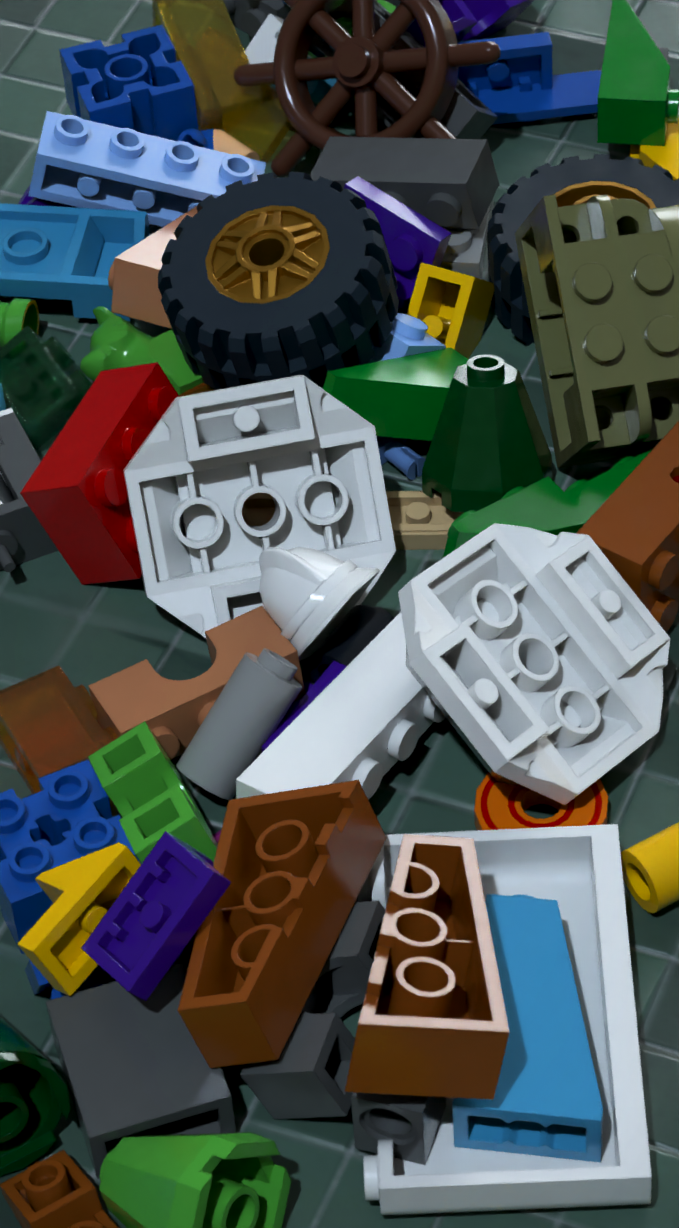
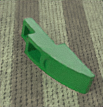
(544, 505)

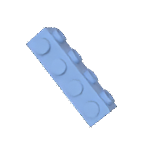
(129, 170)

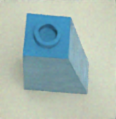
(547, 1080)

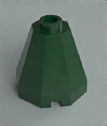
(485, 438)

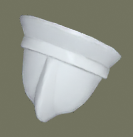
(309, 593)

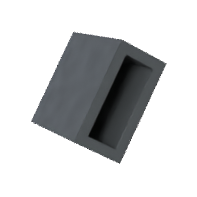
(136, 1066)

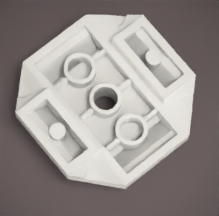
(243, 441)
(537, 656)

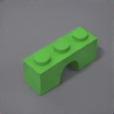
(150, 793)

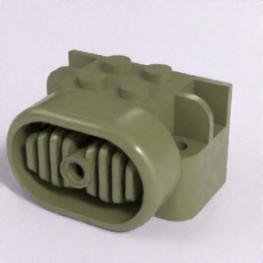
(604, 323)

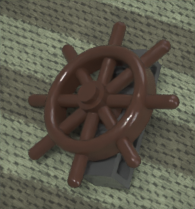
(382, 66)

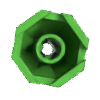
(195, 1181)

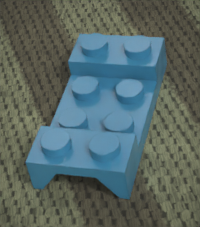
(65, 252)

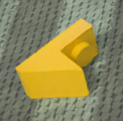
(80, 898)

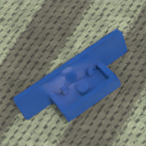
(522, 82)

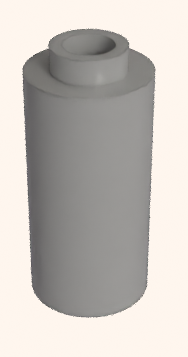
(240, 722)

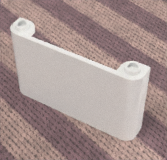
(586, 878)

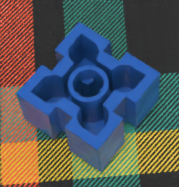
(131, 84)
(48, 830)

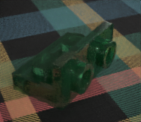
(40, 384)

